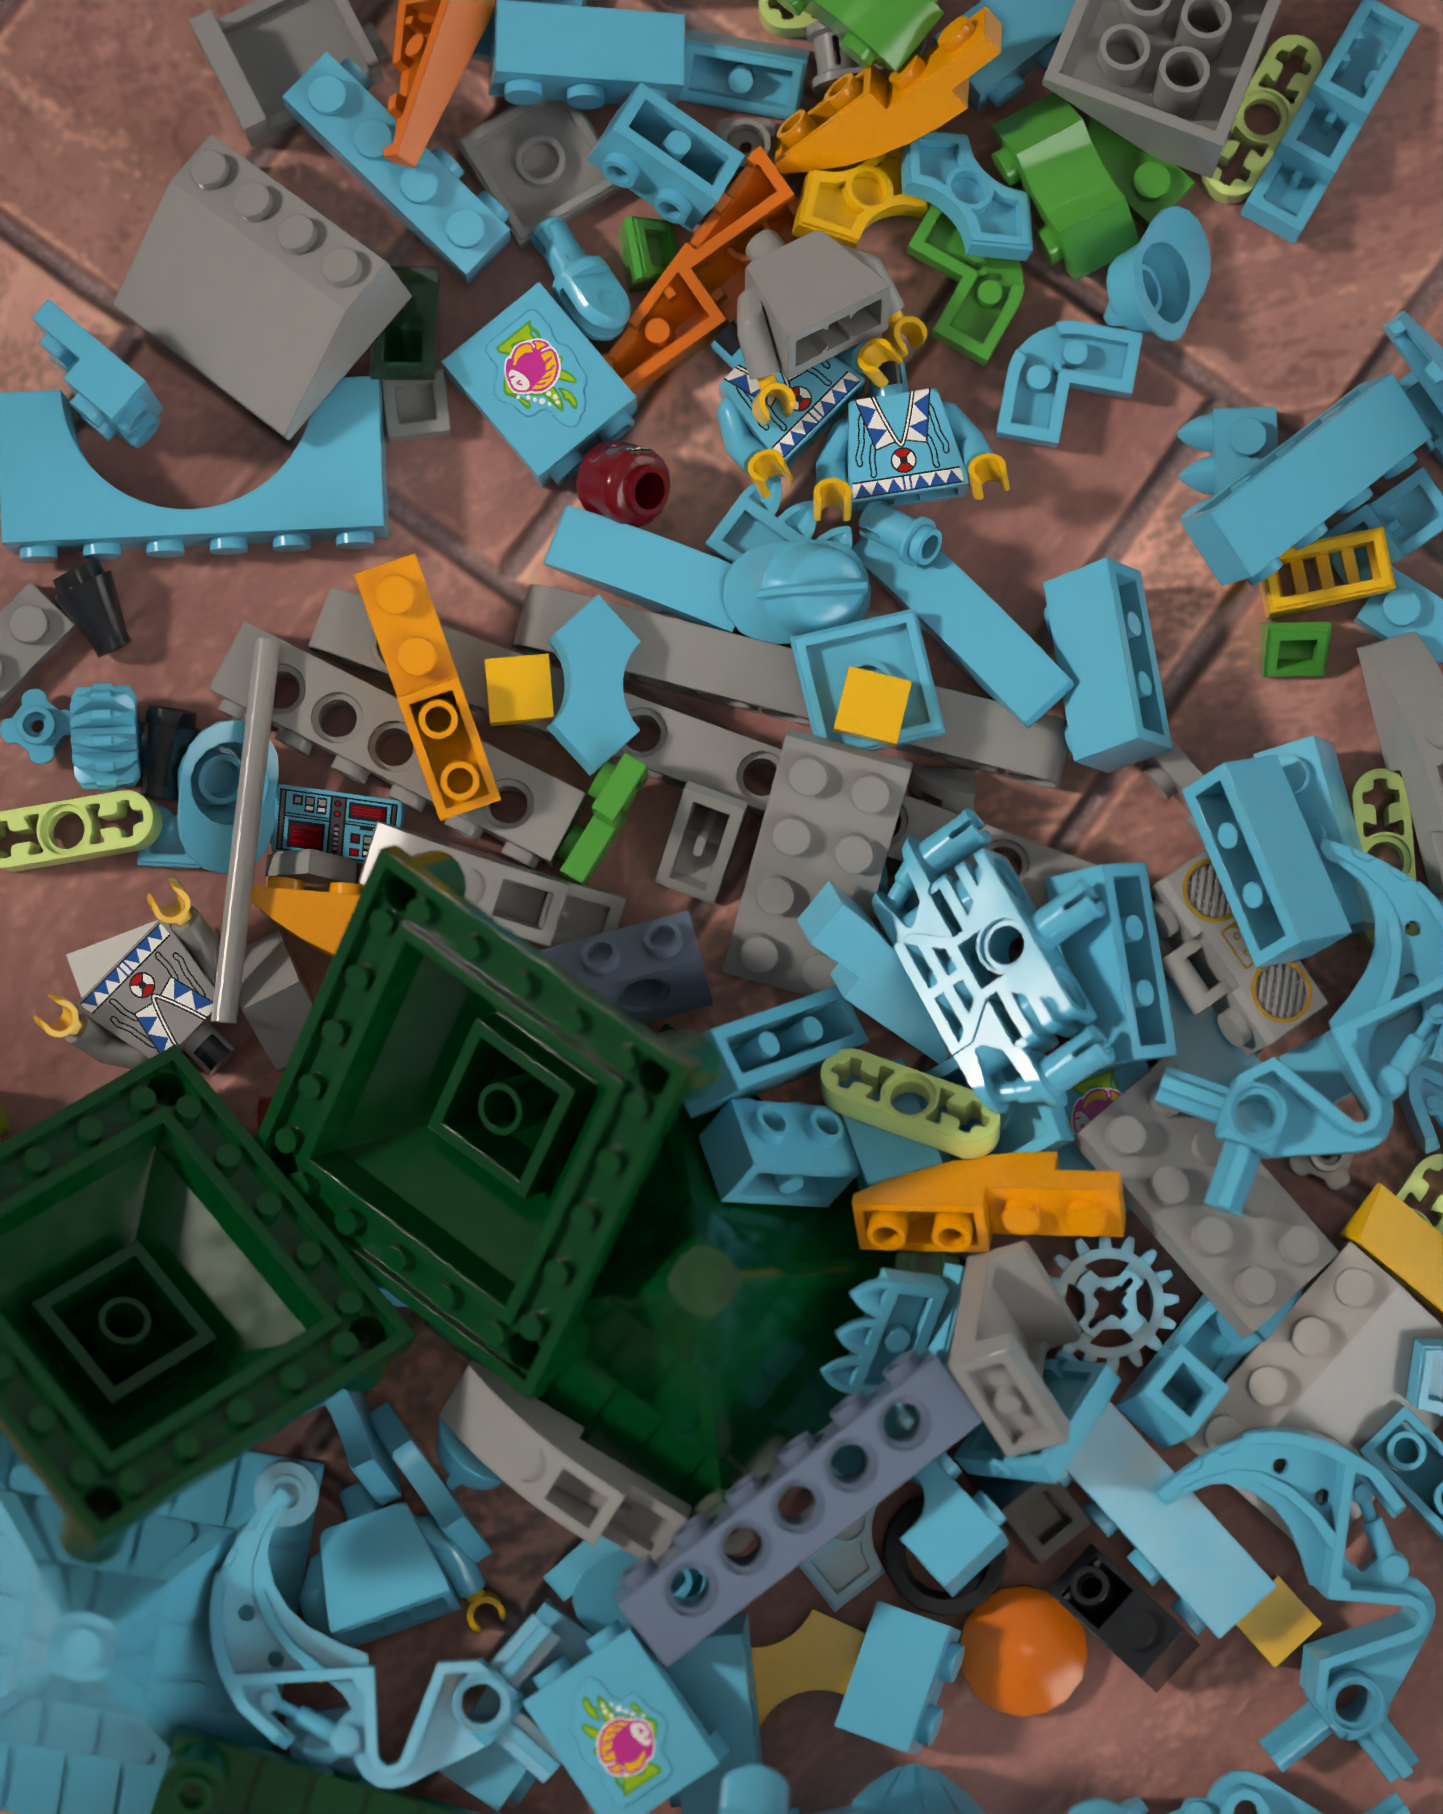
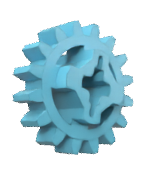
(1129, 1321)

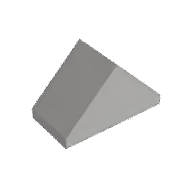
(701, 842)
(274, 997)

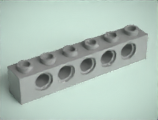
(551, 803)

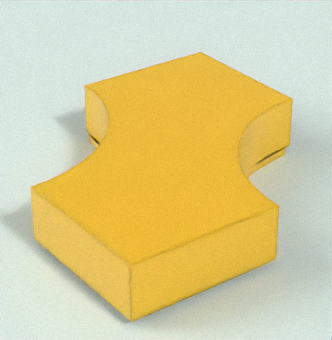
(854, 199)
(810, 1658)

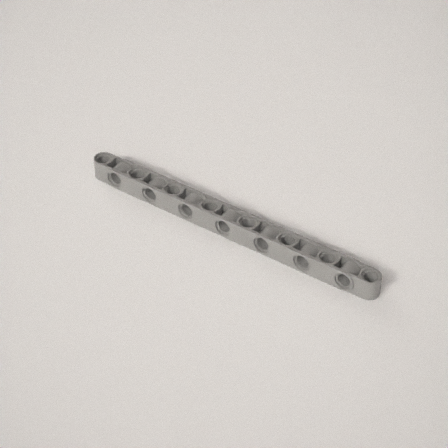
(686, 746)

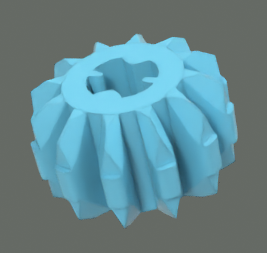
(105, 737)

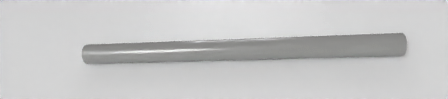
(245, 831)

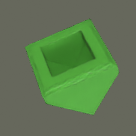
(646, 250)
(1294, 648)

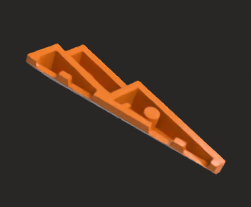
(431, 53)
(705, 278)

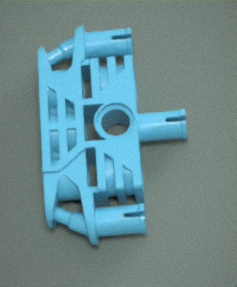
(966, 934)

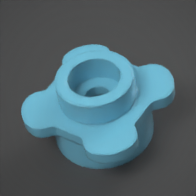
(19, 728)

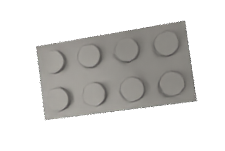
(822, 823)
(1166, 1165)

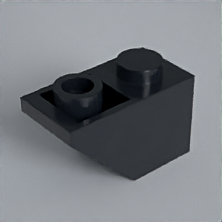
(1037, 1513)
(1123, 1617)

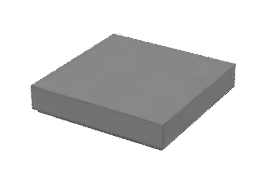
(537, 164)

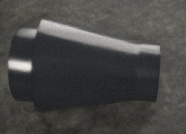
(93, 606)
(163, 743)

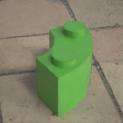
(874, 29)
(1071, 194)

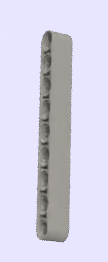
(766, 682)

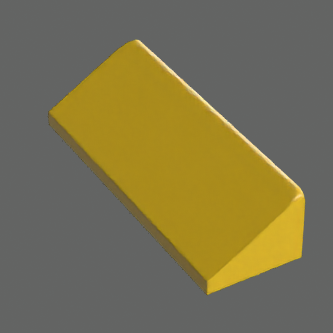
(1400, 1245)

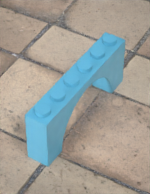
(322, 493)

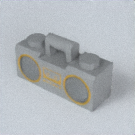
(1250, 1002)

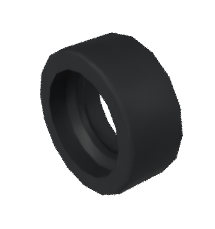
(917, 1594)

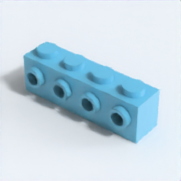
(428, 199)
(1306, 481)
(1171, 1543)

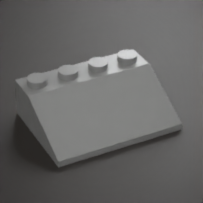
(1163, 70)
(256, 287)
(1328, 1366)

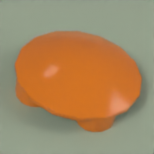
(1023, 1651)

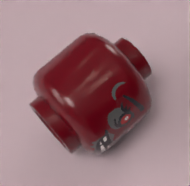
(623, 483)

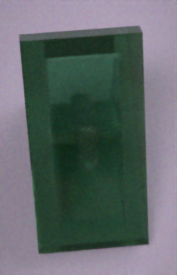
(412, 340)

